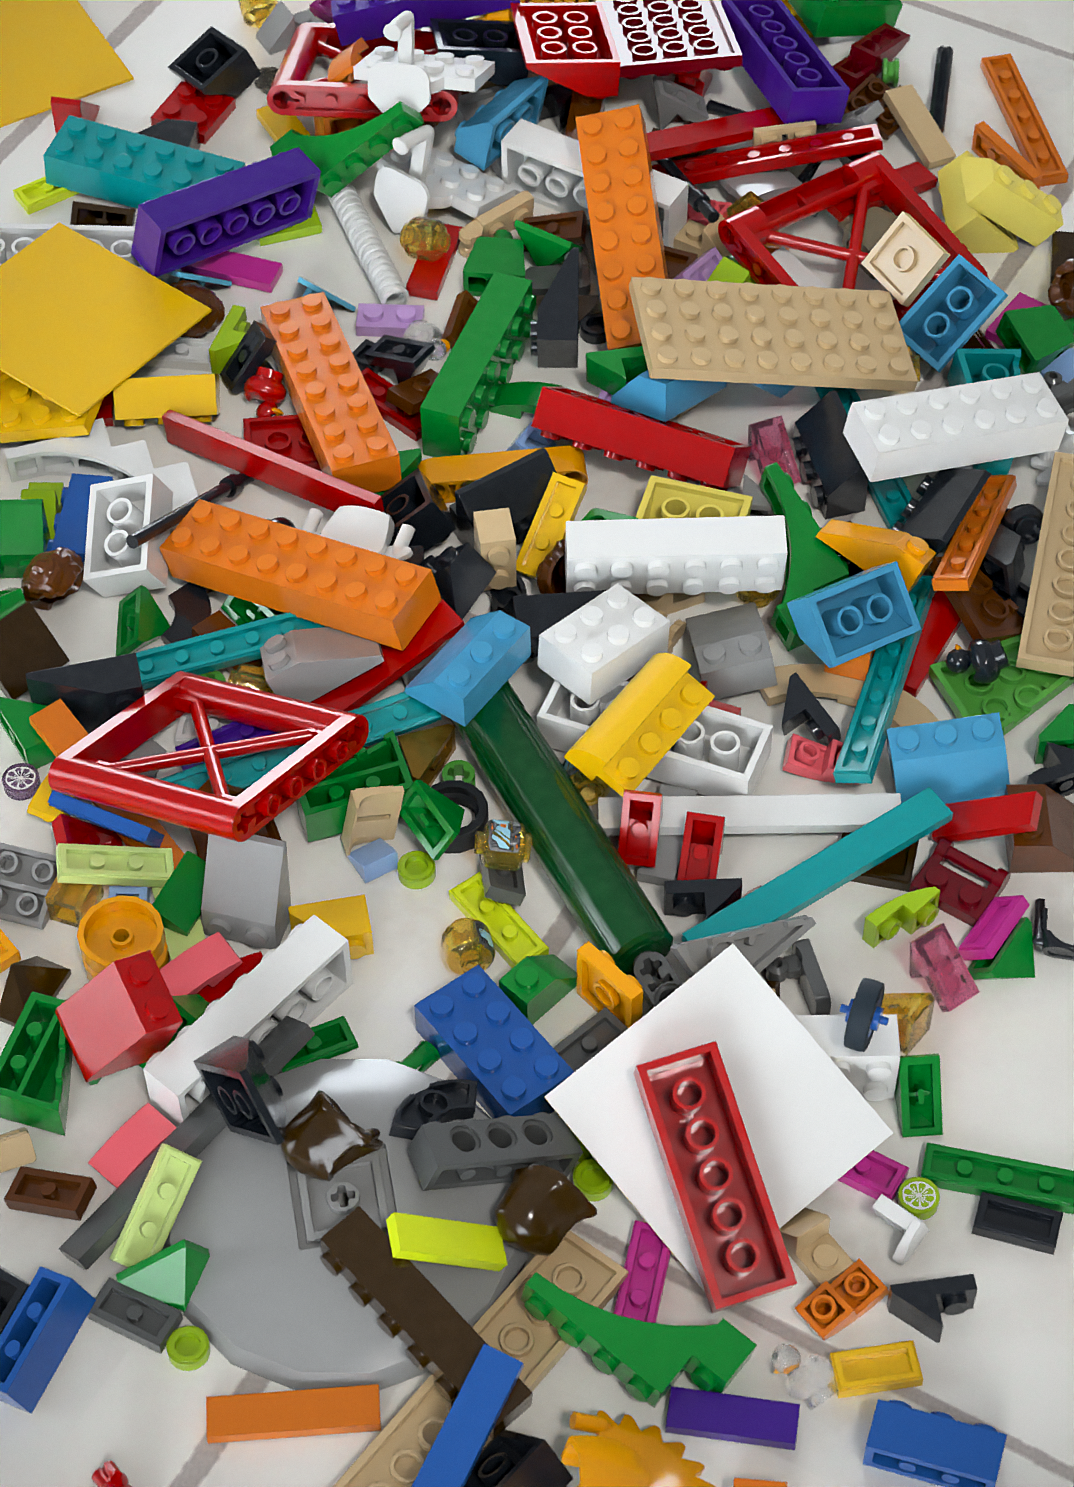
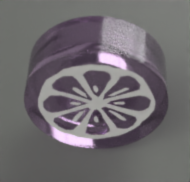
(21, 781)

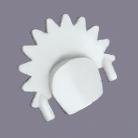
(363, 529)

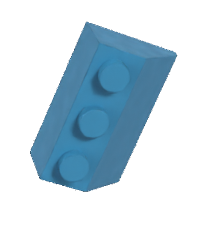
(481, 135)
(950, 312)
(663, 397)
(855, 614)
(472, 666)
(953, 757)

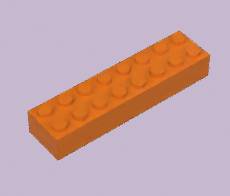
(620, 214)
(331, 393)
(301, 574)

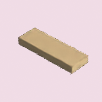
(919, 126)

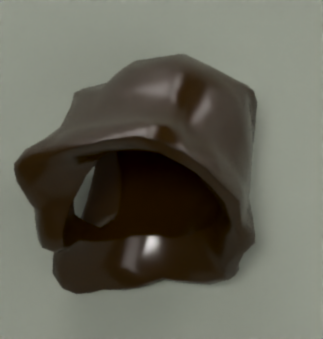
(325, 1139)
(540, 1209)

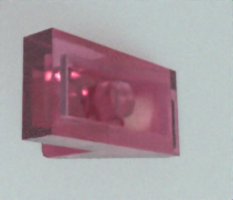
(772, 445)
(940, 963)

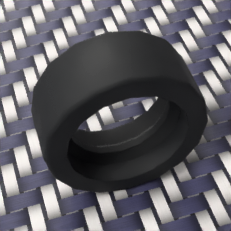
(472, 798)

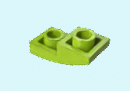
(905, 912)

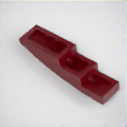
(868, 54)

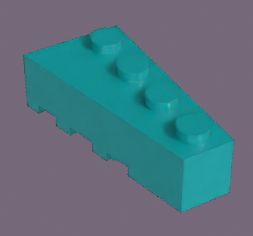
(984, 365)

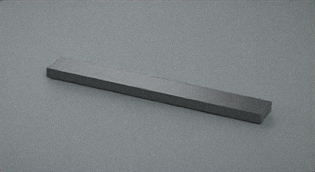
(189, 1137)

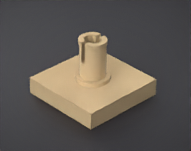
(905, 259)

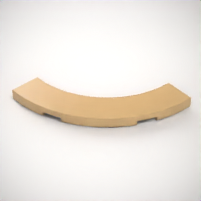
(845, 689)

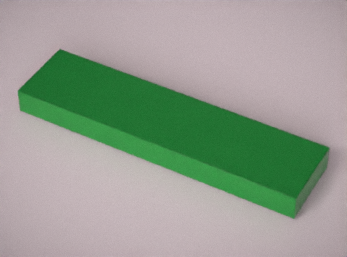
(1001, 1176)

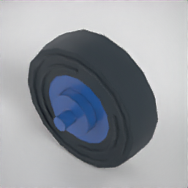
(864, 1014)

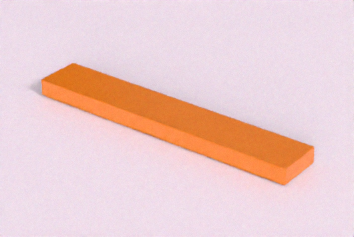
(1023, 118)
(974, 535)
(61, 731)

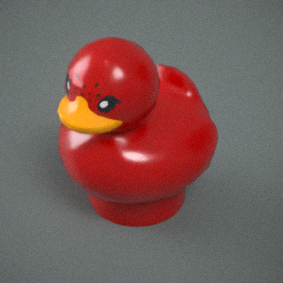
(268, 388)

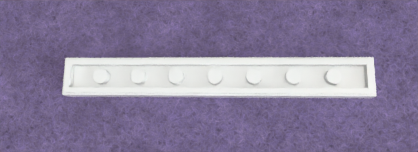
(763, 812)

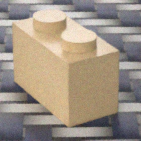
(497, 545)

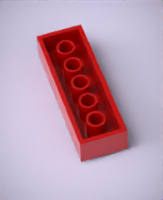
(632, 435)
(714, 1177)

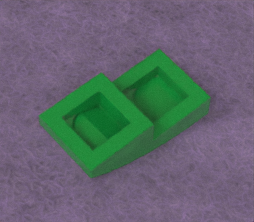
(519, 398)

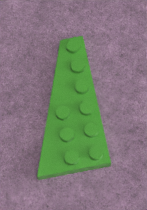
(1014, 693)

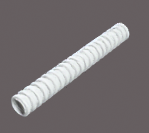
(369, 247)

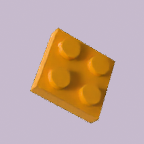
(606, 986)

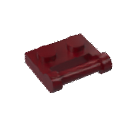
(959, 894)

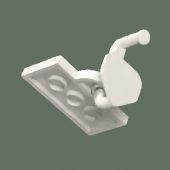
(414, 76)
(423, 178)

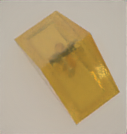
(913, 1016)

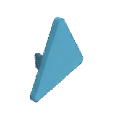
(200, 279)
(313, 288)

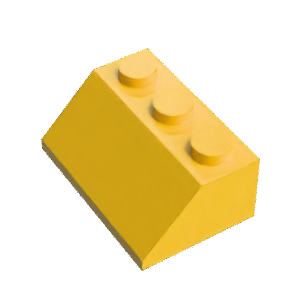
(154, 396)

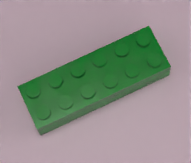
(477, 367)

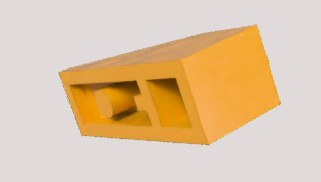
(877, 546)

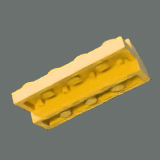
(641, 724)

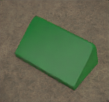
(182, 895)
(328, 1042)

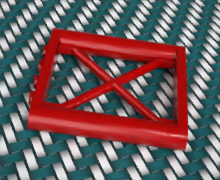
(297, 96)
(869, 175)
(96, 774)

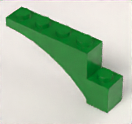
(353, 151)
(809, 560)
(639, 1352)

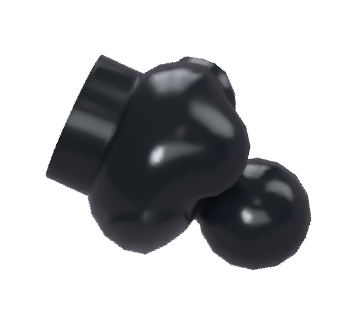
(1025, 521)
(986, 658)

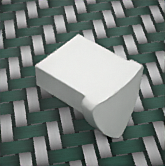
(905, 1222)

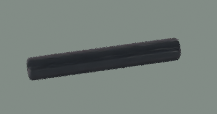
(941, 85)

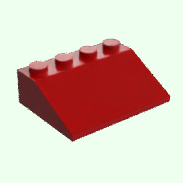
(569, 45)

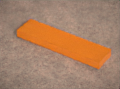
(293, 1413)

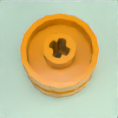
(119, 930)

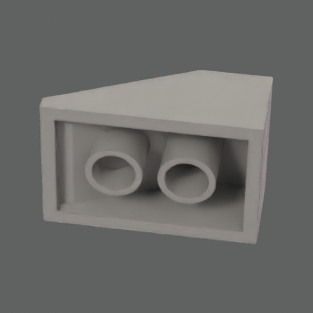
(732, 650)
(315, 661)
(246, 890)

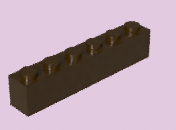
(410, 1309)

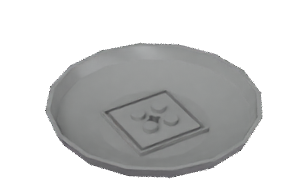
(265, 1287)

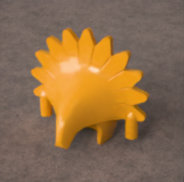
(626, 1455)

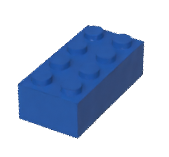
(493, 1043)

